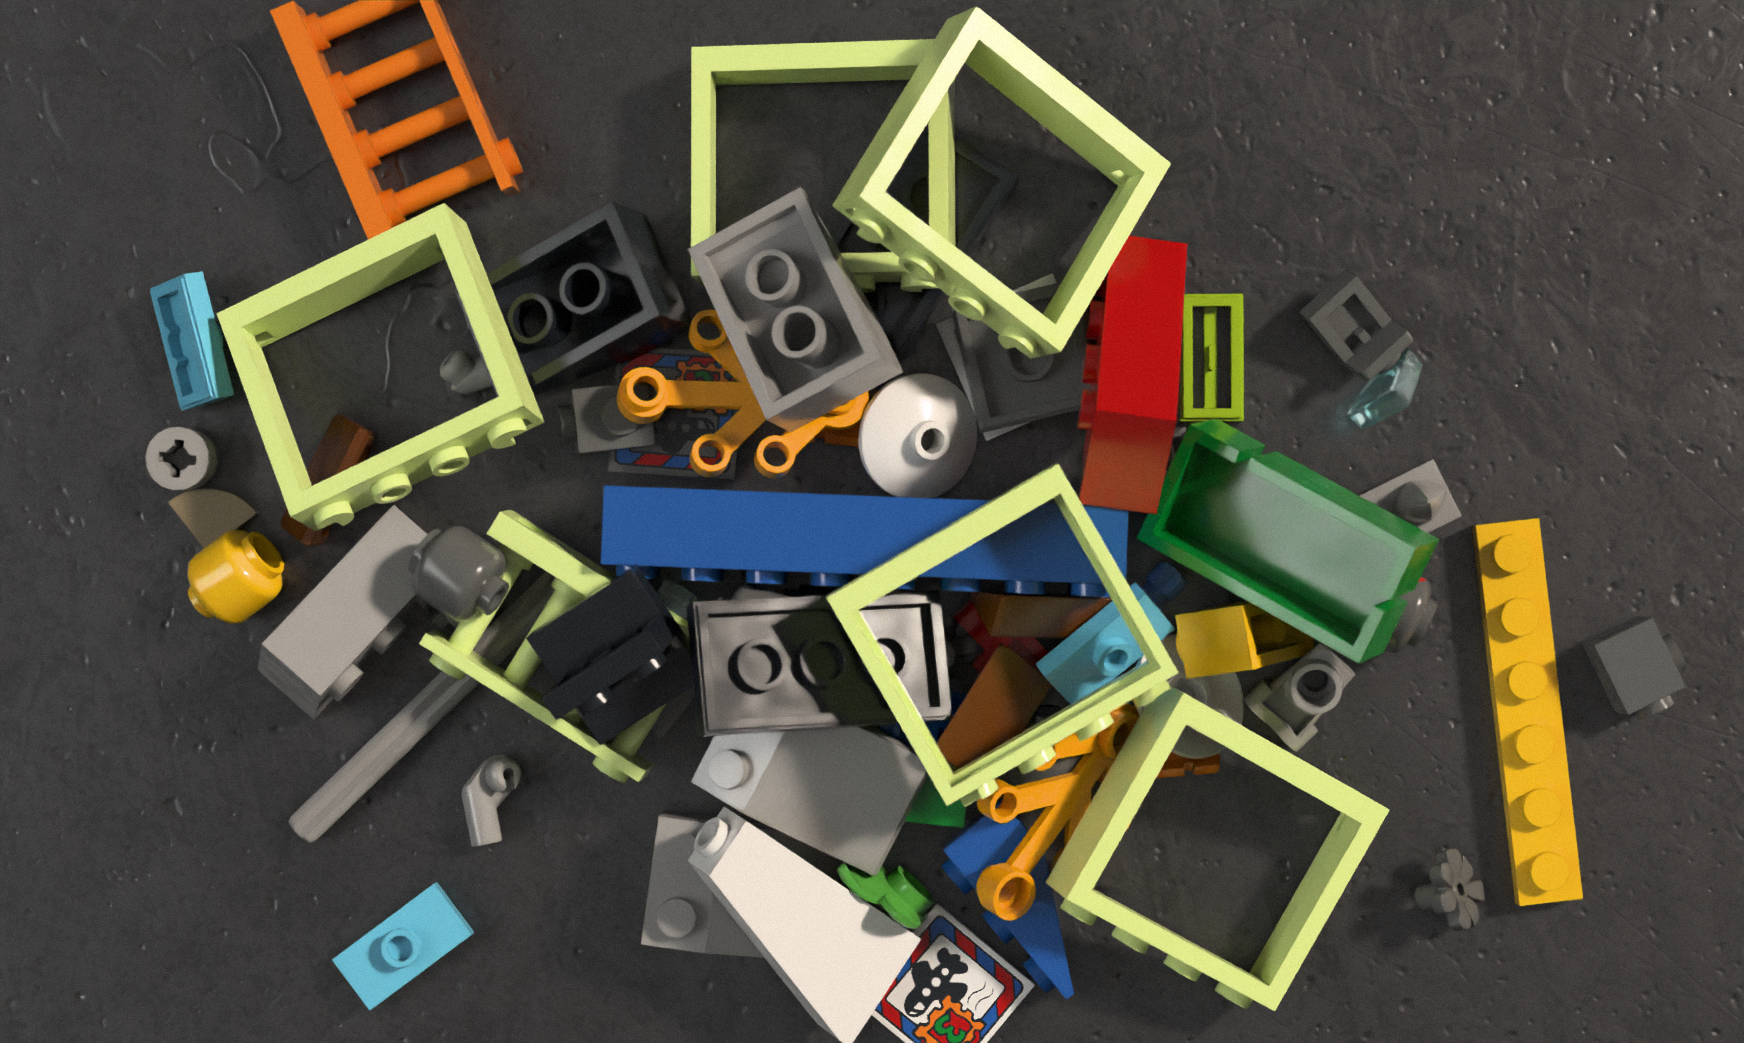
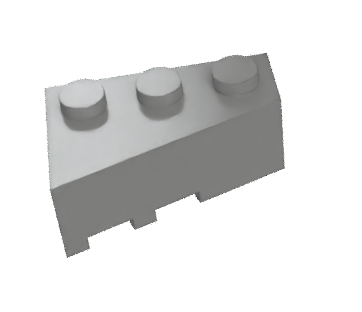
(346, 617)

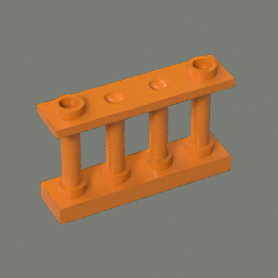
(359, 151)

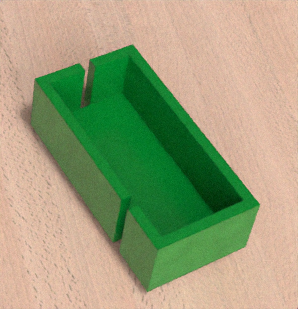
(1287, 539)

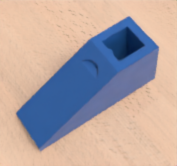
(1038, 930)

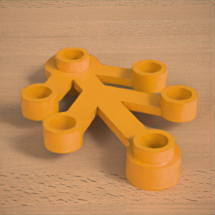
(726, 396)
(1008, 886)

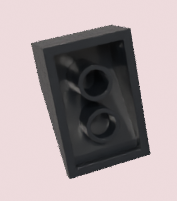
(587, 298)

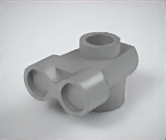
(1294, 706)

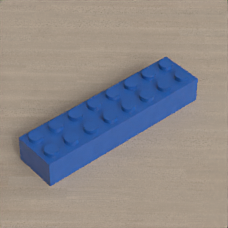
(842, 537)

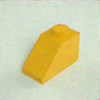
(1235, 639)

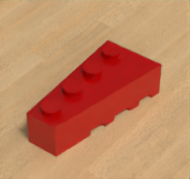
(1133, 376)

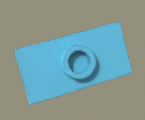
(192, 341)
(1099, 650)
(403, 946)

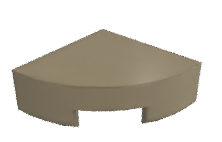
(212, 512)

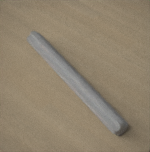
(417, 718)

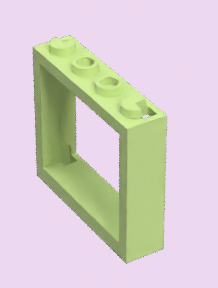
(812, 64)
(1060, 108)
(339, 283)
(1035, 744)
(1121, 798)

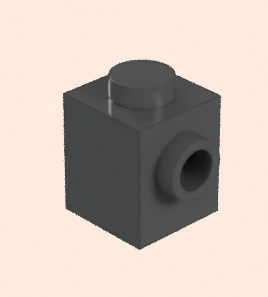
(1637, 666)

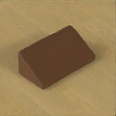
(341, 448)
(1035, 614)
(994, 708)

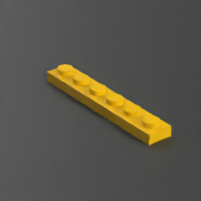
(1527, 712)

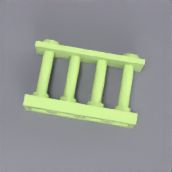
(574, 579)

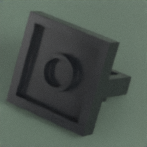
(614, 656)

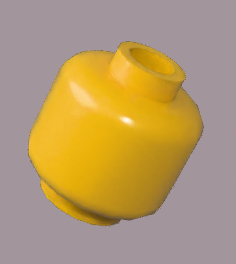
(235, 576)

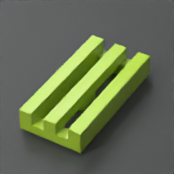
(1210, 302)

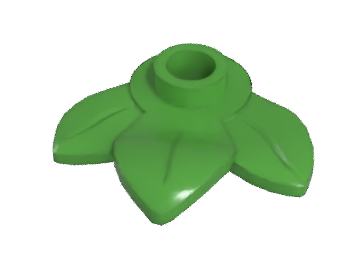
(898, 893)

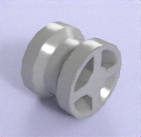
(195, 460)

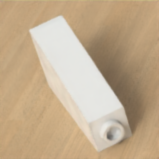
(810, 929)

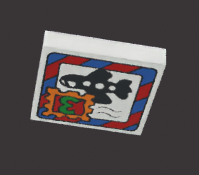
(951, 986)

